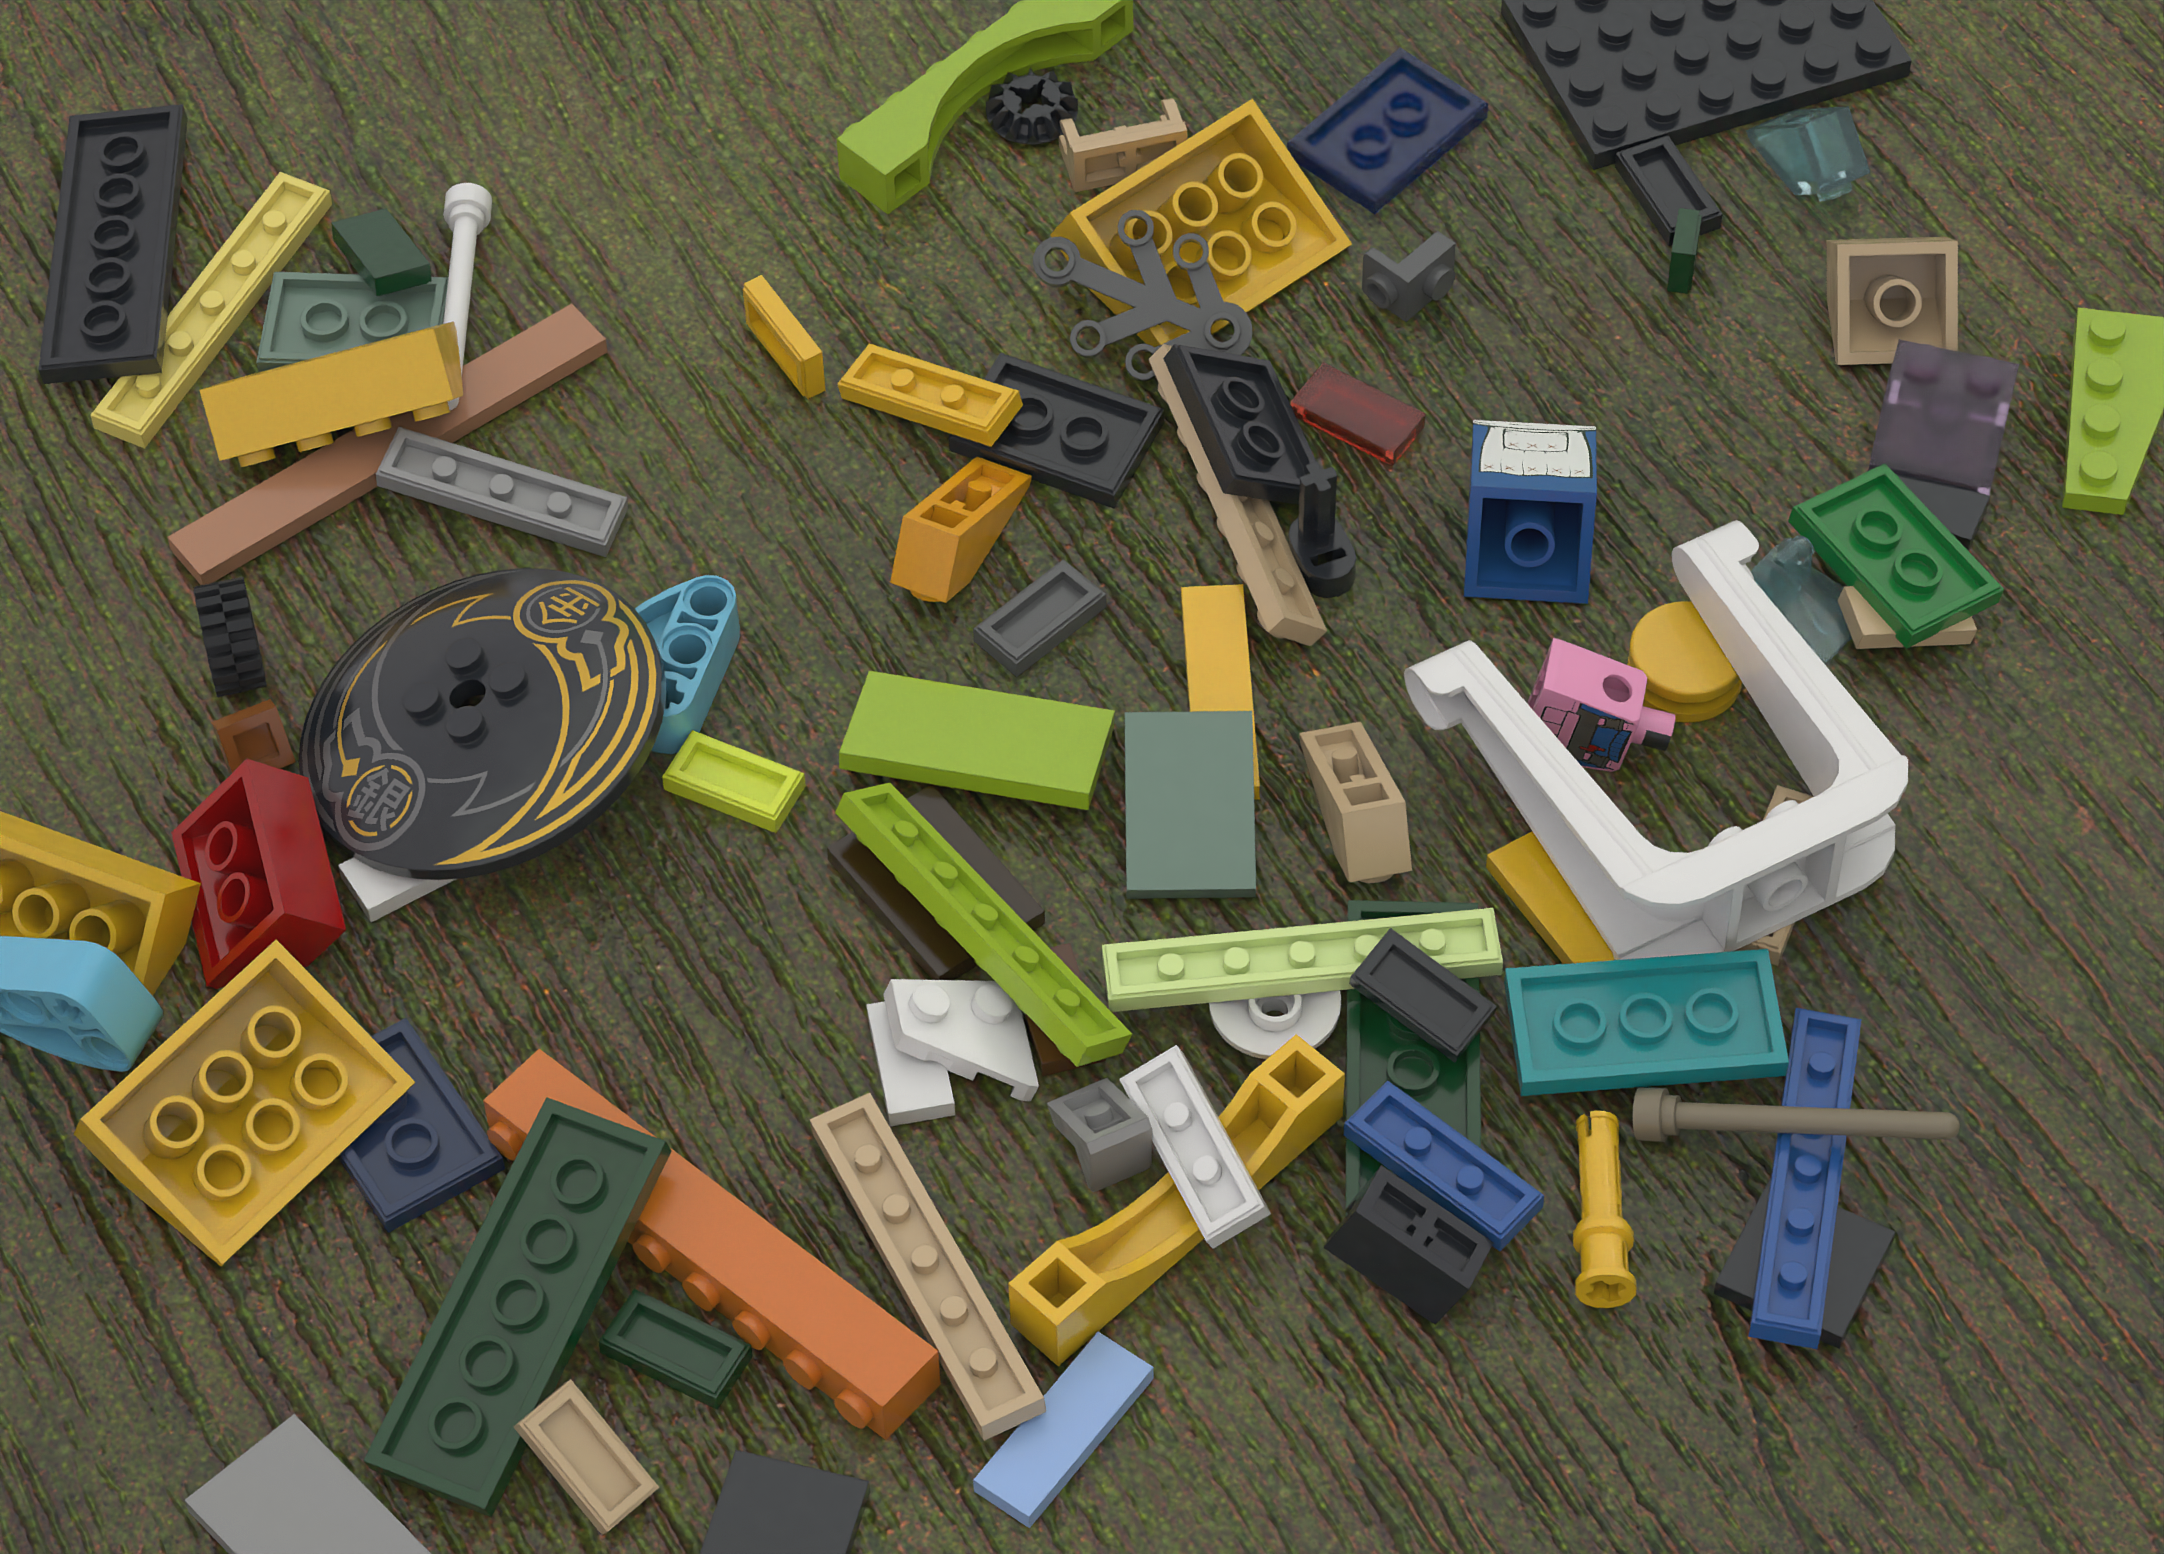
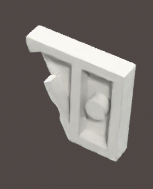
(963, 1028)

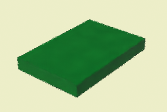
(1896, 555)

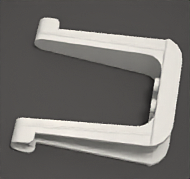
(1745, 879)

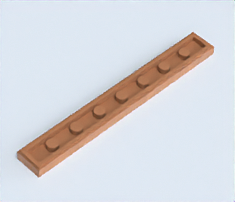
(349, 465)

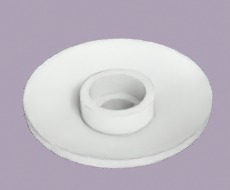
(1259, 1035)

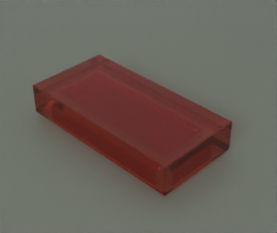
(1358, 414)

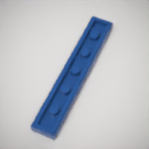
(1804, 1185)

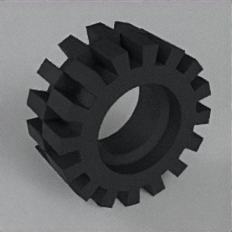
(230, 636)

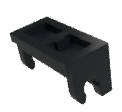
(1409, 1245)

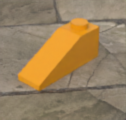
(955, 529)

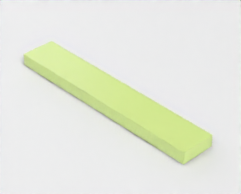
(1287, 959)

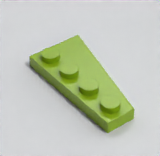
(2112, 406)

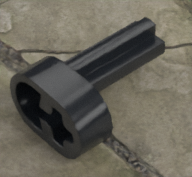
(1319, 533)

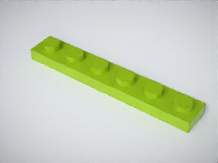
(983, 924)

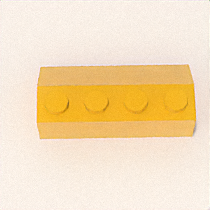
(334, 393)
(87, 893)

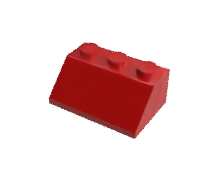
(259, 872)

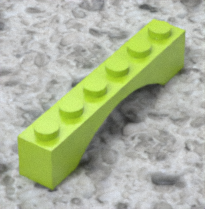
(894, 147)

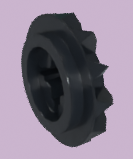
(1039, 122)

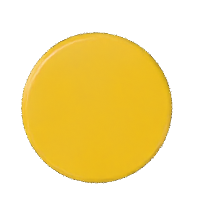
(1682, 664)

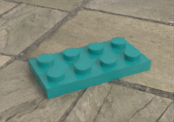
(1645, 1022)

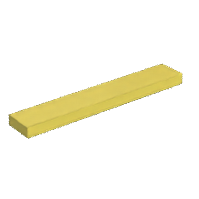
(215, 307)

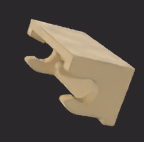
(1115, 154)

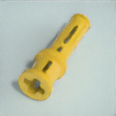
(1602, 1234)

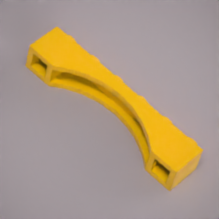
(1099, 1272)

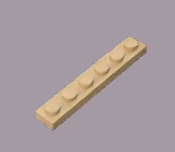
(1253, 535)
(928, 1267)

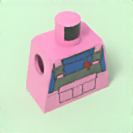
(1596, 706)

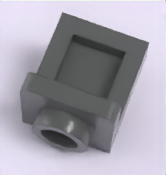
(1413, 282)

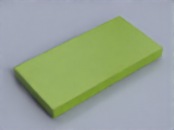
(977, 740)

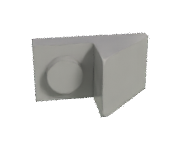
(1107, 1132)

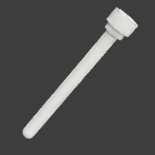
(467, 214)

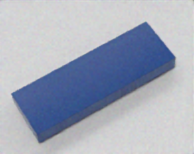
(1443, 1165)

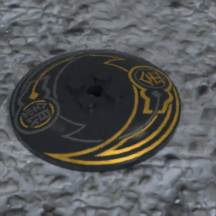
(484, 787)

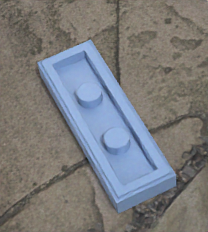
(1055, 1444)

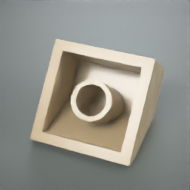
(1889, 294)

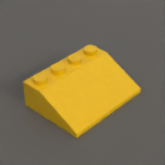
(1234, 191)
(243, 1105)

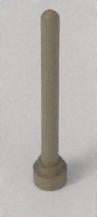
(1661, 1114)

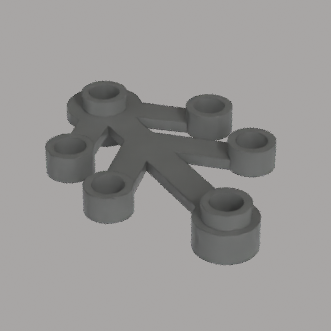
(1152, 302)

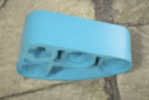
(696, 638)
(74, 1001)

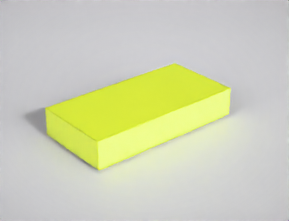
(734, 781)

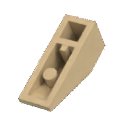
(1358, 803)

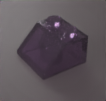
(1944, 415)

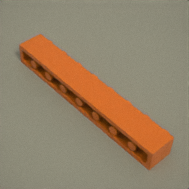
(746, 1269)

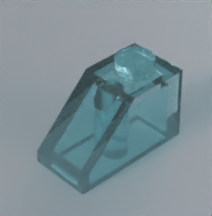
(1813, 150)

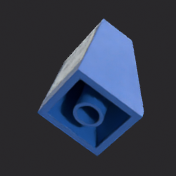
(1531, 511)

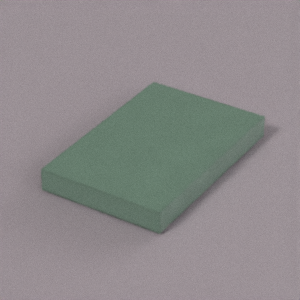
(335, 312)
(1189, 805)

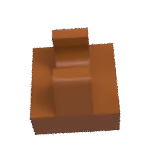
(253, 735)

